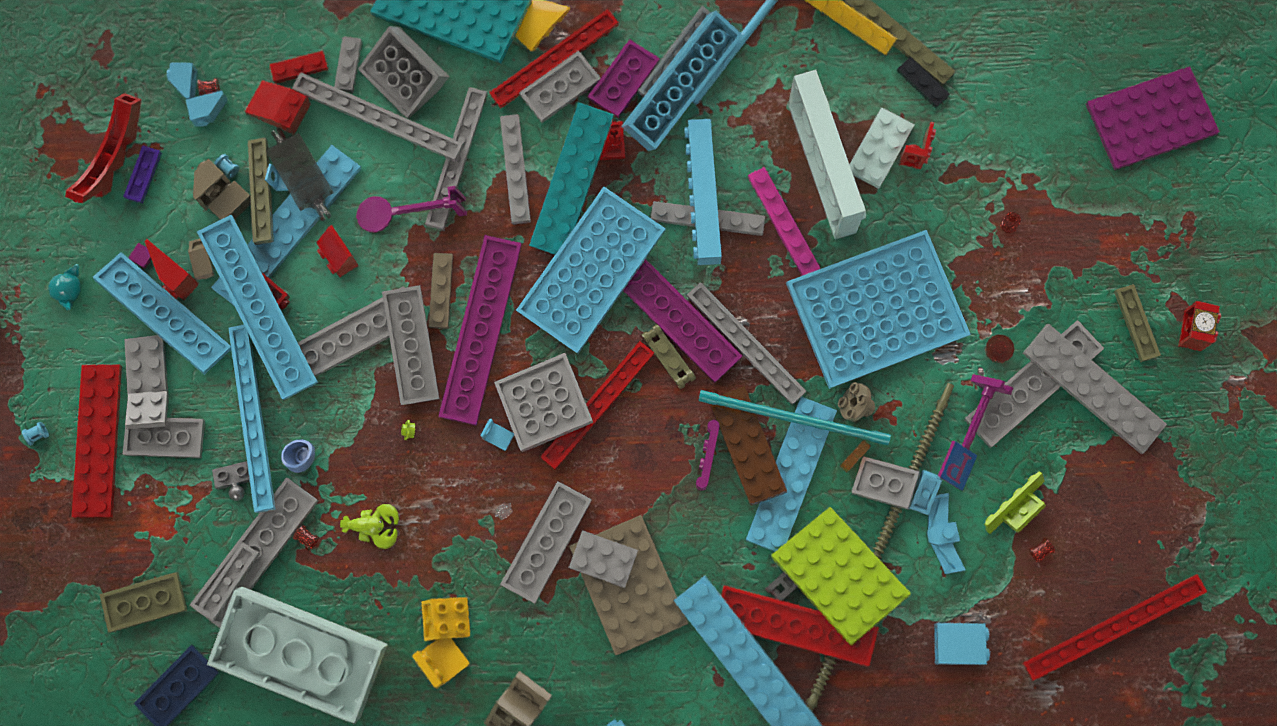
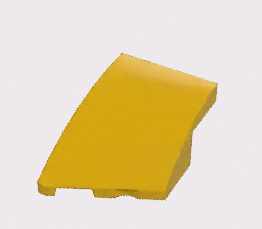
(539, 22)

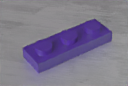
(142, 174)

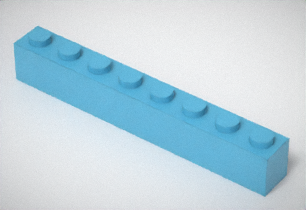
(703, 192)

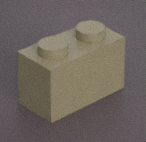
(230, 202)

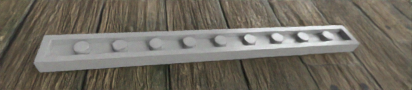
(378, 117)

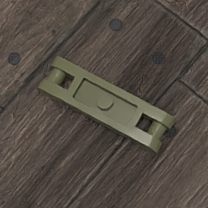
(668, 356)

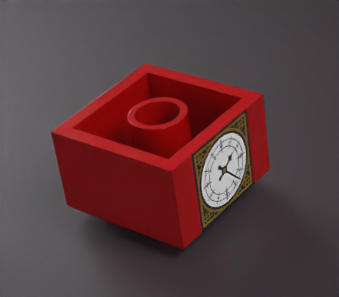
(1199, 326)

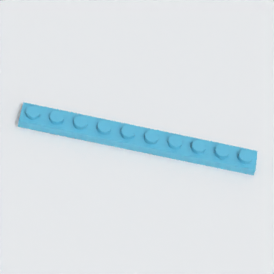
(251, 419)

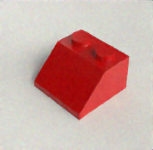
(336, 252)

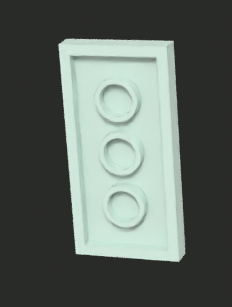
(880, 147)

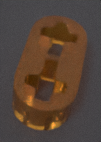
(853, 458)

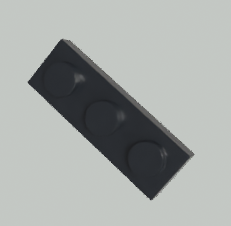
(923, 82)

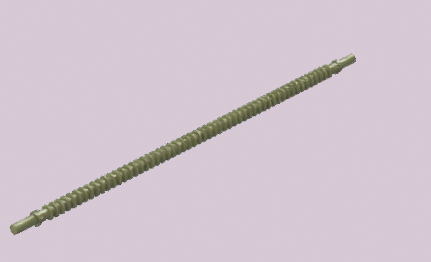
(942, 403)

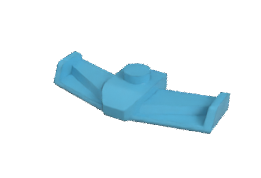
(943, 535)

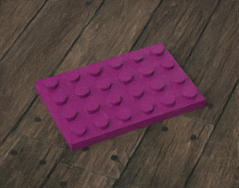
(1152, 118)

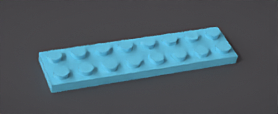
(162, 313)
(796, 465)

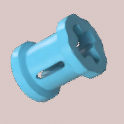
(227, 166)
(35, 433)

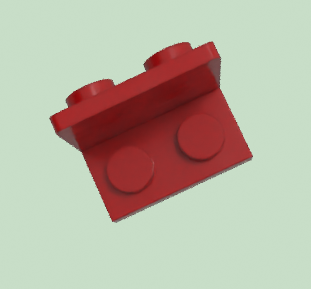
(913, 155)

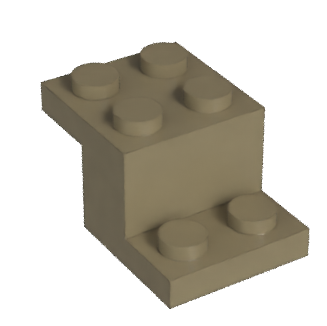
(519, 704)

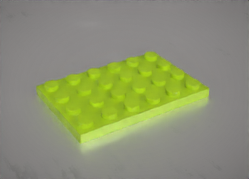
(840, 575)

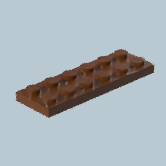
(749, 450)

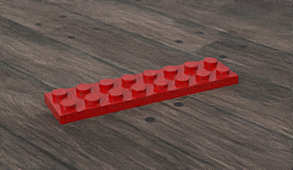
(96, 441)
(796, 626)

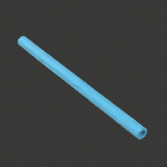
(748, 30)

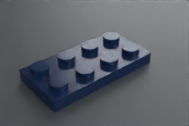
(176, 687)

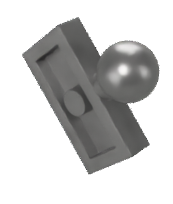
(232, 476)

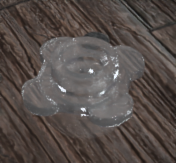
(503, 510)

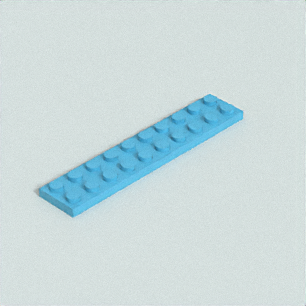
(291, 224)
(257, 307)
(743, 656)

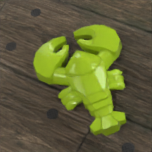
(373, 525)

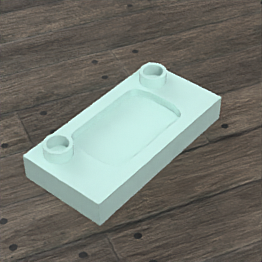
(826, 155)
(297, 654)

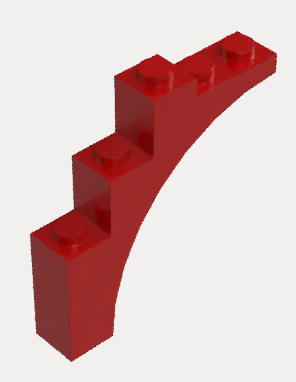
(121, 131)

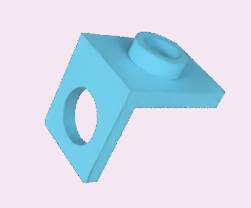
(278, 183)
(497, 435)

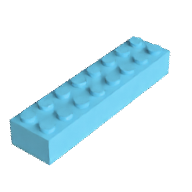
(682, 81)

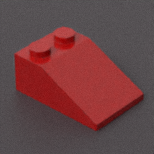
(278, 106)
(175, 278)

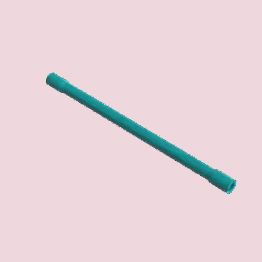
(873, 436)

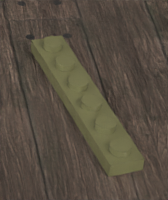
(260, 192)

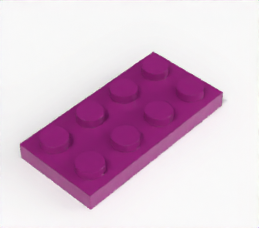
(623, 78)

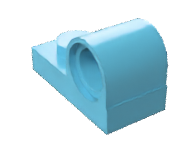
(926, 492)

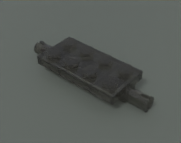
(300, 173)

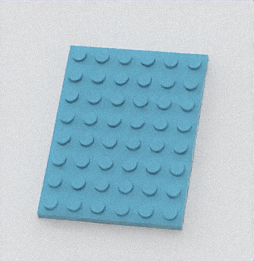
(877, 309)

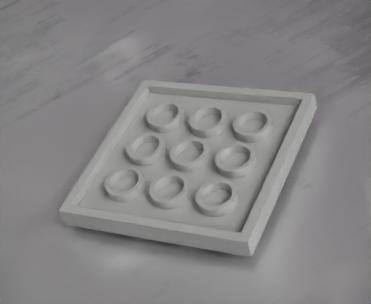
(543, 402)

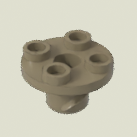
(856, 402)

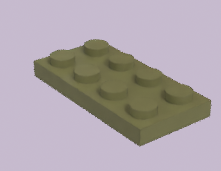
(143, 602)

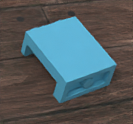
(961, 643)

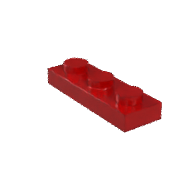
(304, 64)

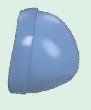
(298, 455)

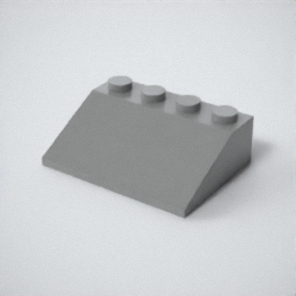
(402, 71)

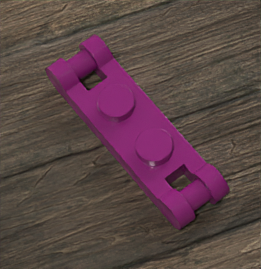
(709, 447)

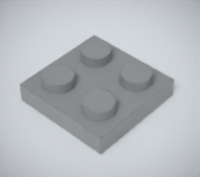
(147, 410)

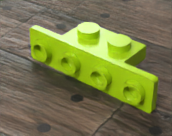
(1019, 508)

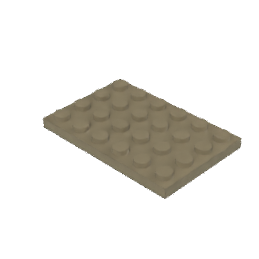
(646, 603)

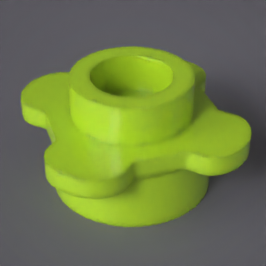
(408, 430)

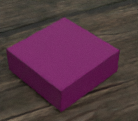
(140, 256)

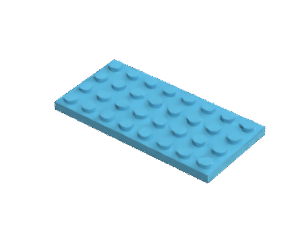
(591, 270)

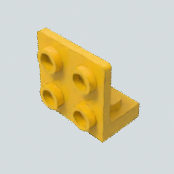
(445, 618)
(441, 661)

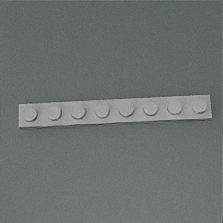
(453, 170)
(746, 343)

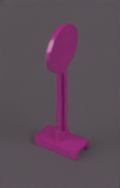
(376, 212)

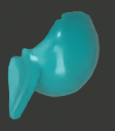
(65, 287)

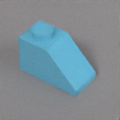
(183, 78)
(205, 108)

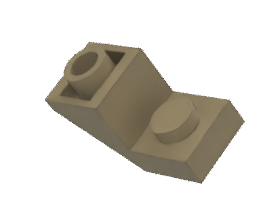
(200, 260)

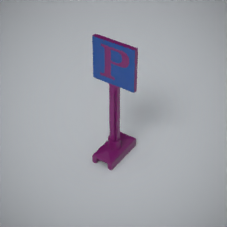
(959, 458)

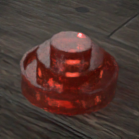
(999, 348)

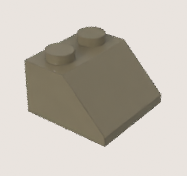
(208, 183)

